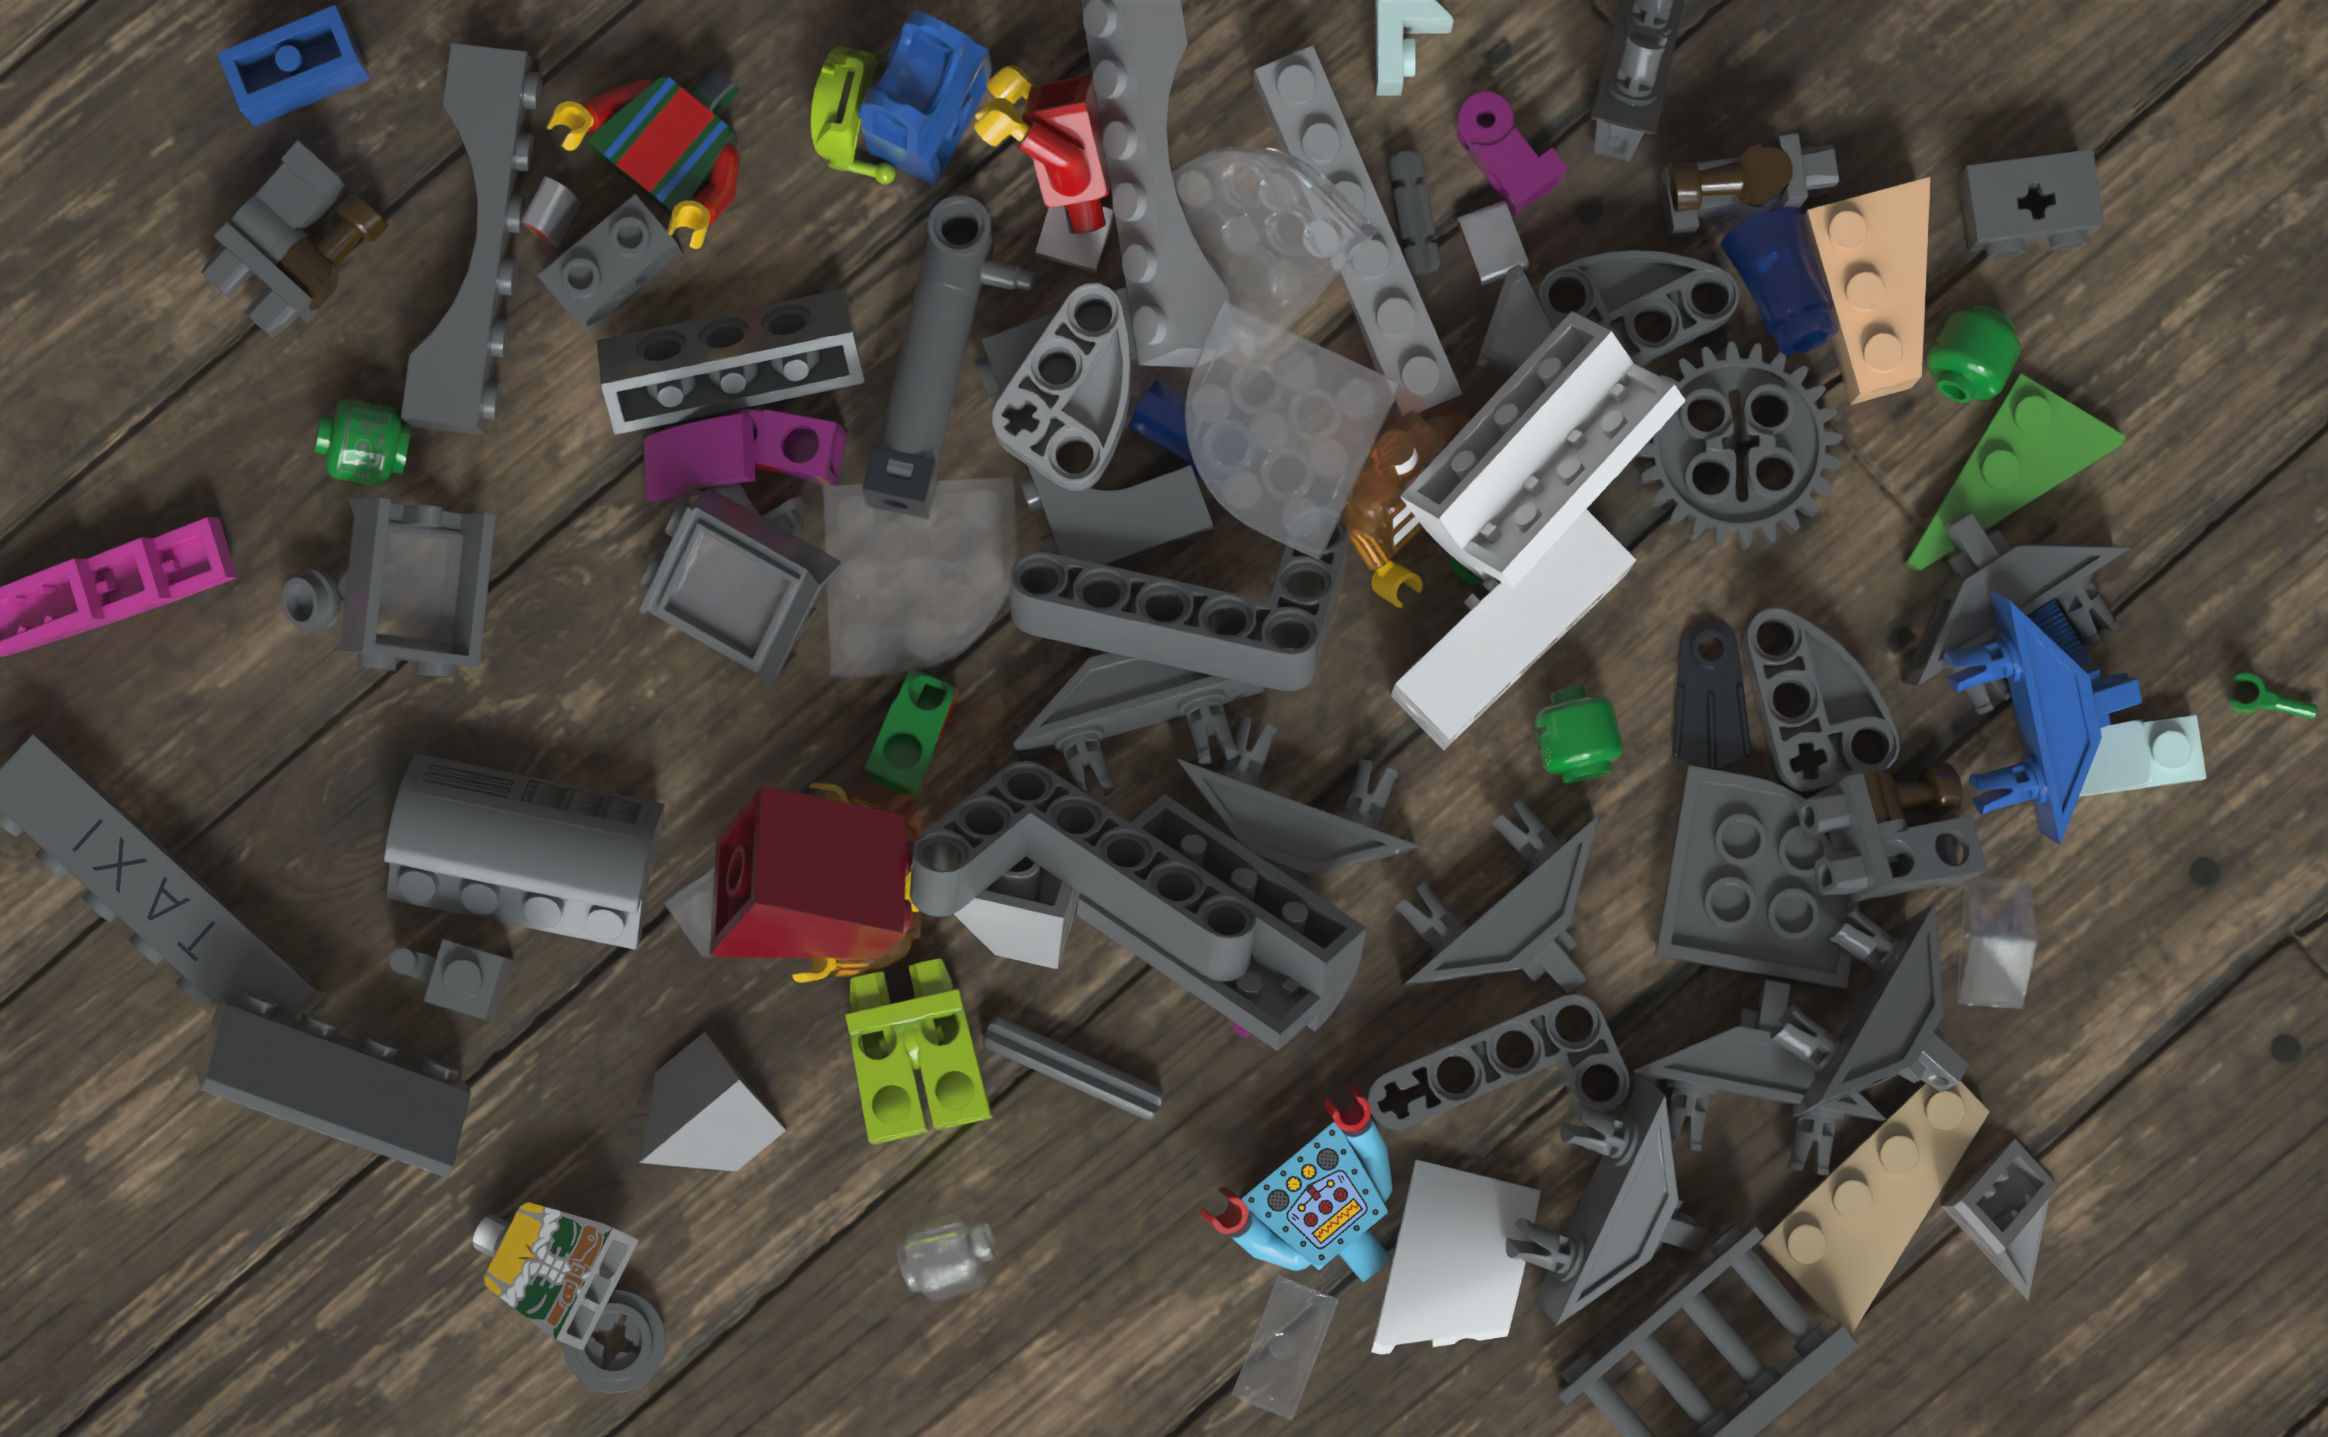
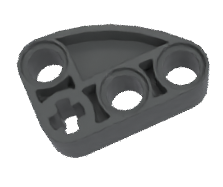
(1638, 282)
(1836, 699)

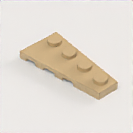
(1868, 1208)

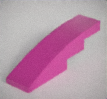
(113, 585)

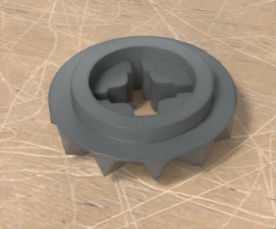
(628, 1368)

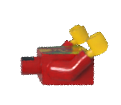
(1059, 134)

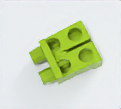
(908, 1036)

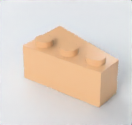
(1875, 274)

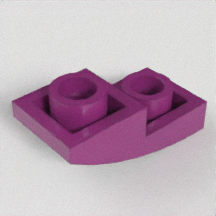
(699, 456)

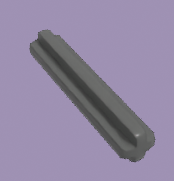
(1073, 1068)

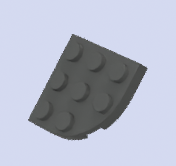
(1747, 885)

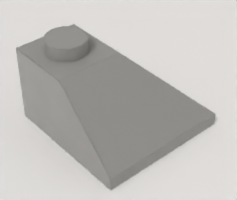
(1023, 915)

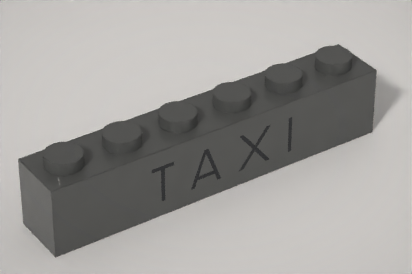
(143, 884)

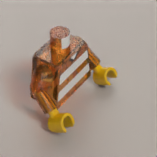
(1376, 513)

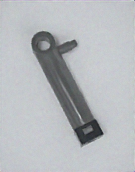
(906, 459)

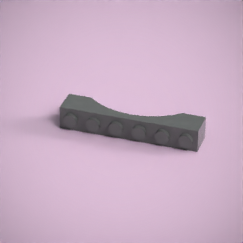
(454, 367)

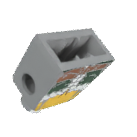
(554, 1268)

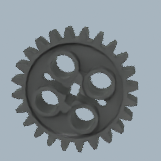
(1795, 444)

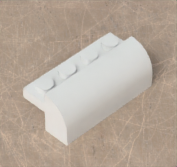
(1540, 451)

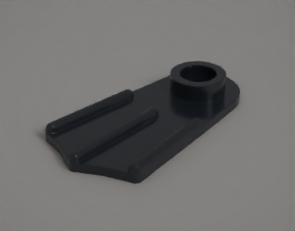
(1710, 702)

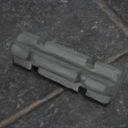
(1414, 212)

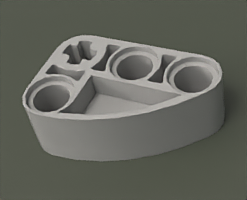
(1084, 409)

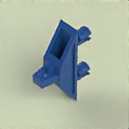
(2055, 711)

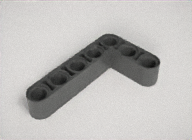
(1195, 615)
(1092, 850)

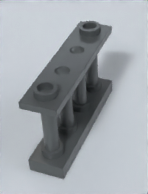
(1768, 1388)

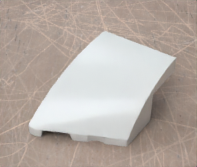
(1452, 1260)

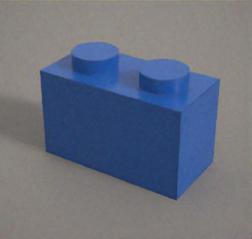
(294, 66)

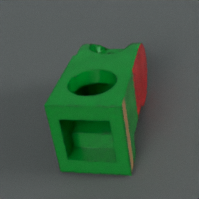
(911, 734)

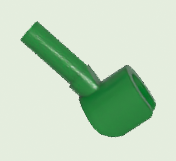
(2270, 700)

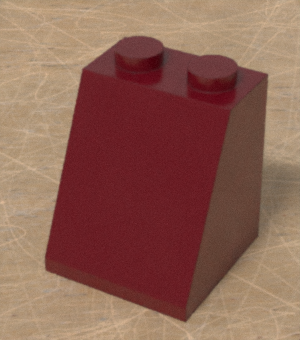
(809, 879)

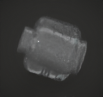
(947, 1255)

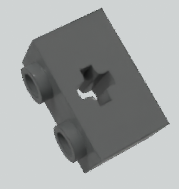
(2059, 181)

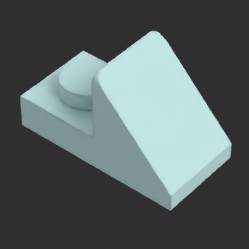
(1397, 55)
(2146, 756)

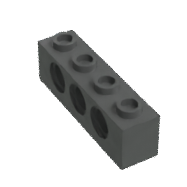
(729, 361)

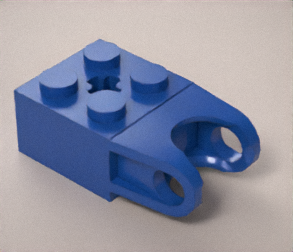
(925, 97)

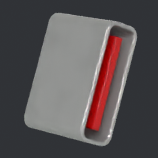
(551, 211)
(1492, 242)

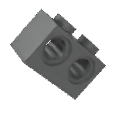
(611, 265)

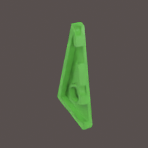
(2023, 453)

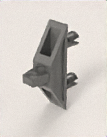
(1635, 75)
(2018, 571)
(1122, 695)
(1290, 833)
(1525, 926)
(1893, 1022)
(1755, 1066)
(1623, 1213)

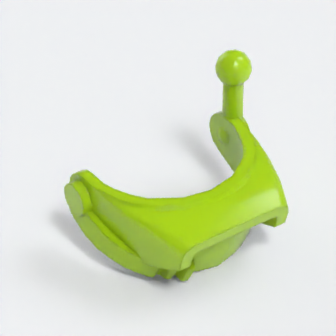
(839, 141)

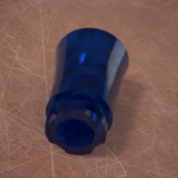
(1783, 278)

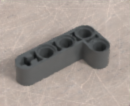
(1490, 1074)

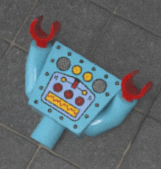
(1319, 1199)

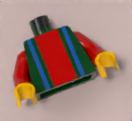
(664, 144)

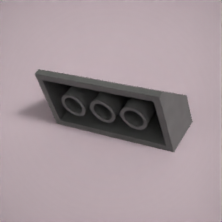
(334, 1082)

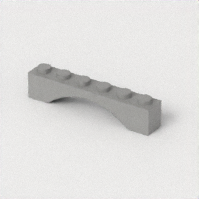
(1167, 277)
(1377, 279)

